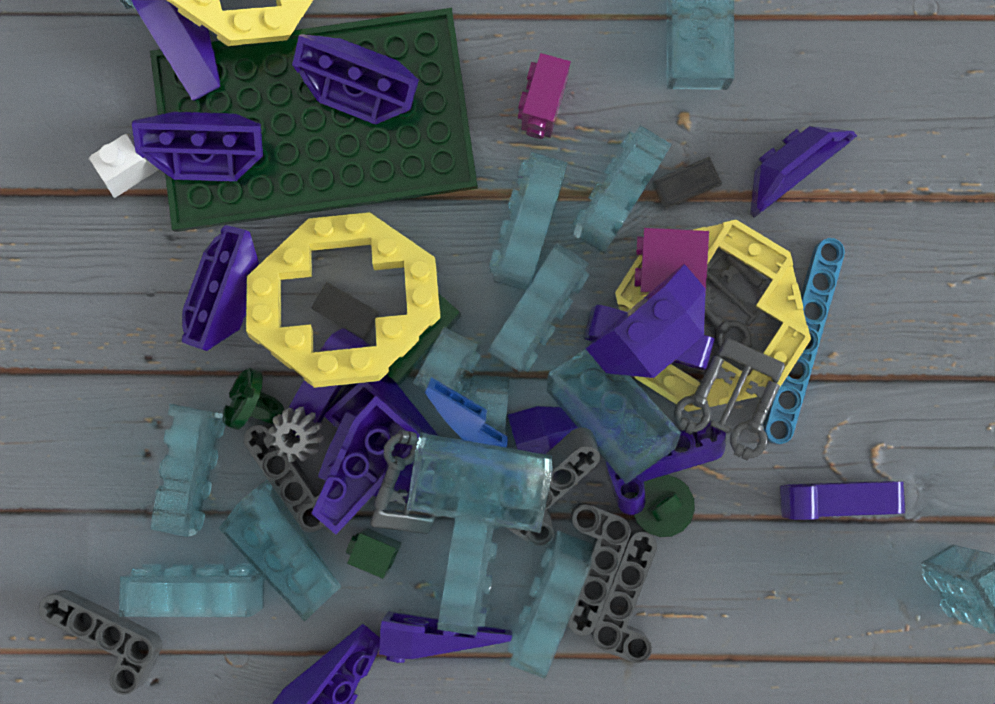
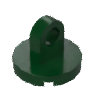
(250, 401)
(667, 506)

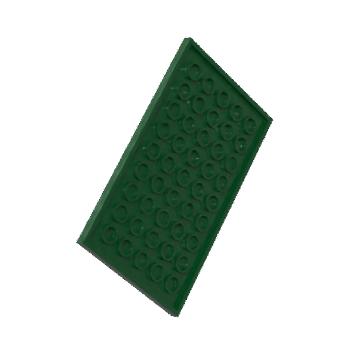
(320, 154)

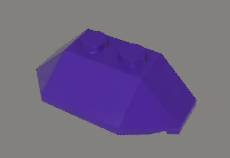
(354, 78)
(199, 144)
(794, 162)
(219, 289)
(654, 329)

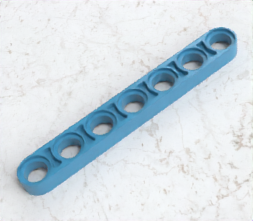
(823, 300)

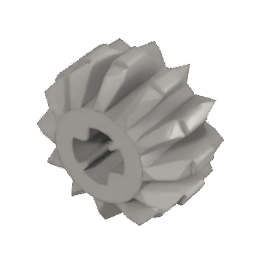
(287, 440)

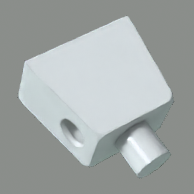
(120, 165)

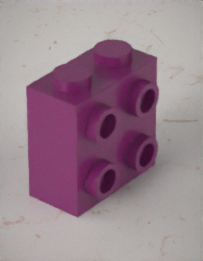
(546, 89)
(666, 251)

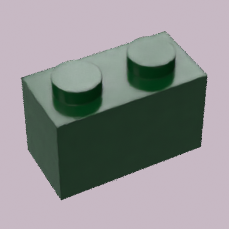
(372, 552)

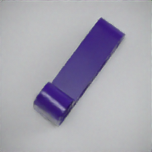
(603, 317)
(320, 398)
(674, 461)
(842, 499)

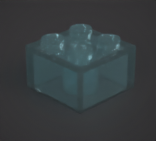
(449, 361)

